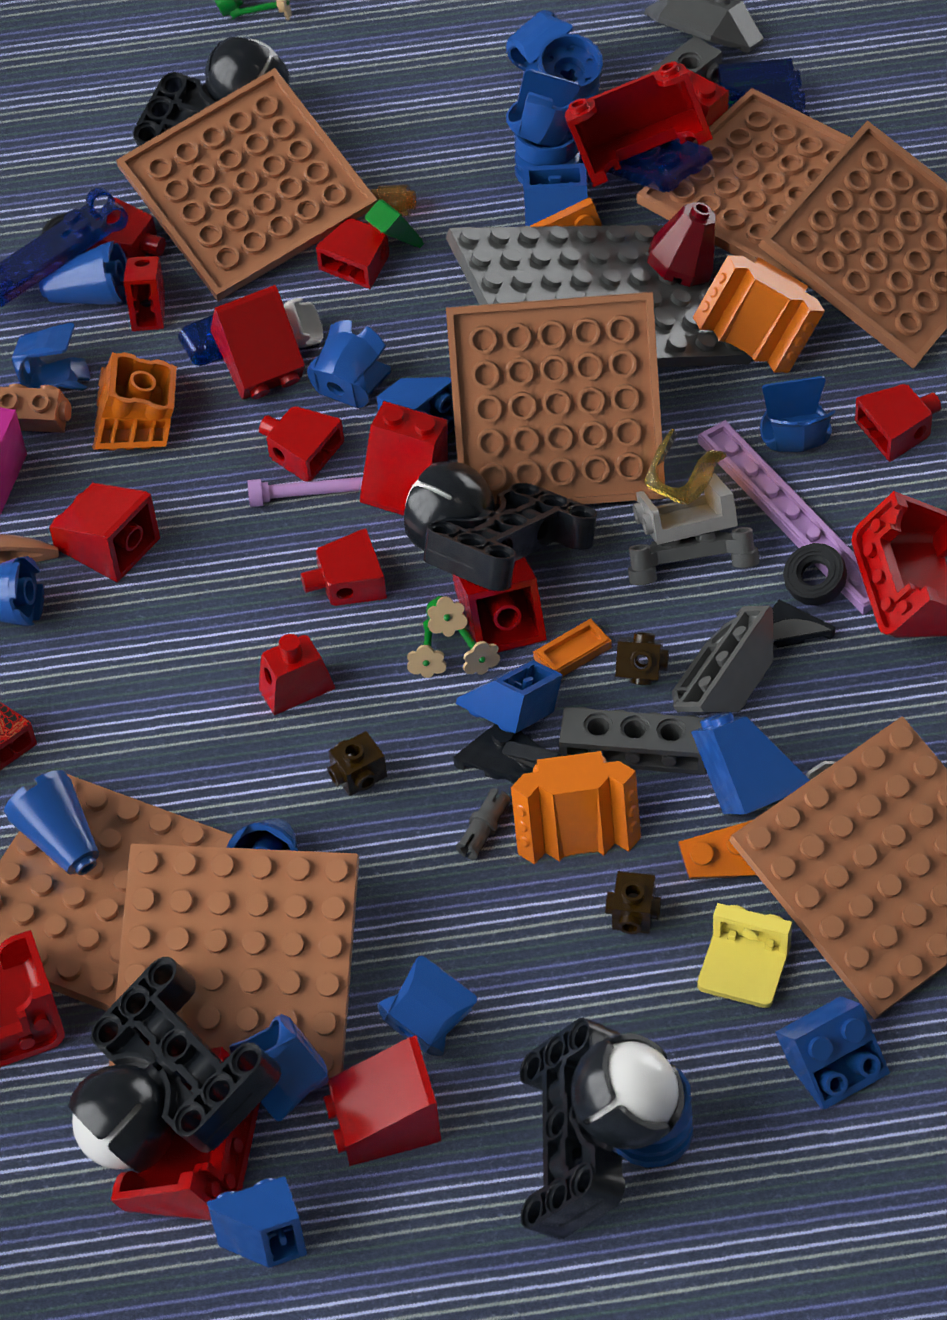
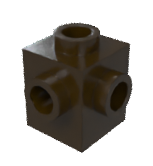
(631, 667)
(357, 764)
(633, 903)

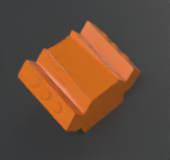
(760, 311)
(134, 403)
(575, 807)

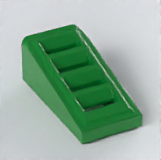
(392, 223)

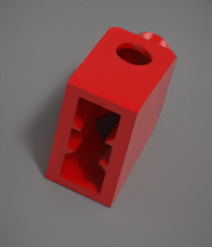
(137, 236)
(354, 252)
(142, 281)
(896, 418)
(302, 440)
(347, 571)
(292, 673)

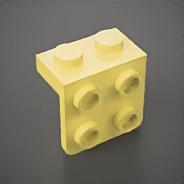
(745, 955)

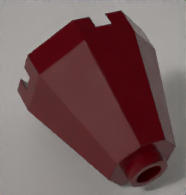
(685, 245)

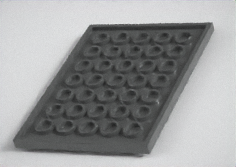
(586, 262)

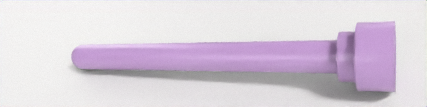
(261, 492)

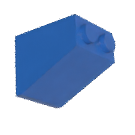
(744, 764)

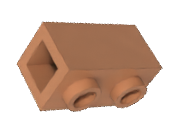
(37, 408)

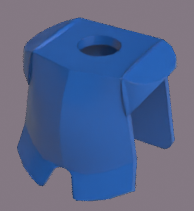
(526, 43)
(542, 108)
(47, 342)
(348, 365)
(794, 415)
(427, 1006)
(299, 1062)

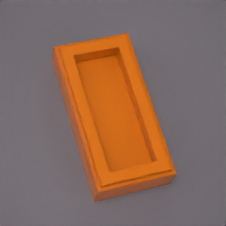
(573, 648)

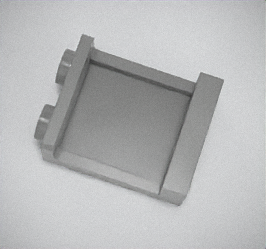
(680, 521)

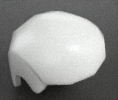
(304, 322)

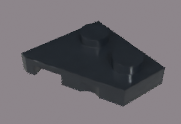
(487, 755)

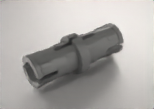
(483, 824)

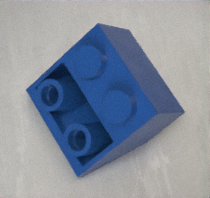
(552, 189)
(425, 395)
(515, 697)
(833, 1051)
(259, 1223)

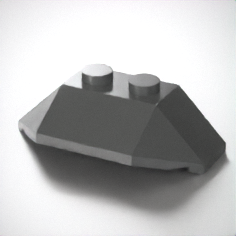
(712, 20)
(728, 664)

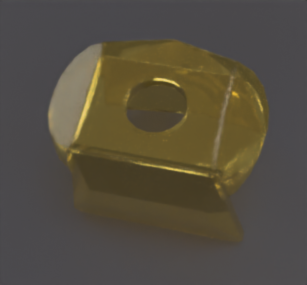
(698, 480)

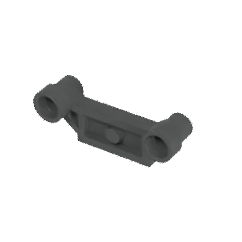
(646, 557)

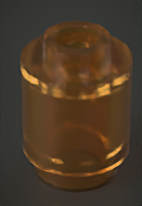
(398, 197)

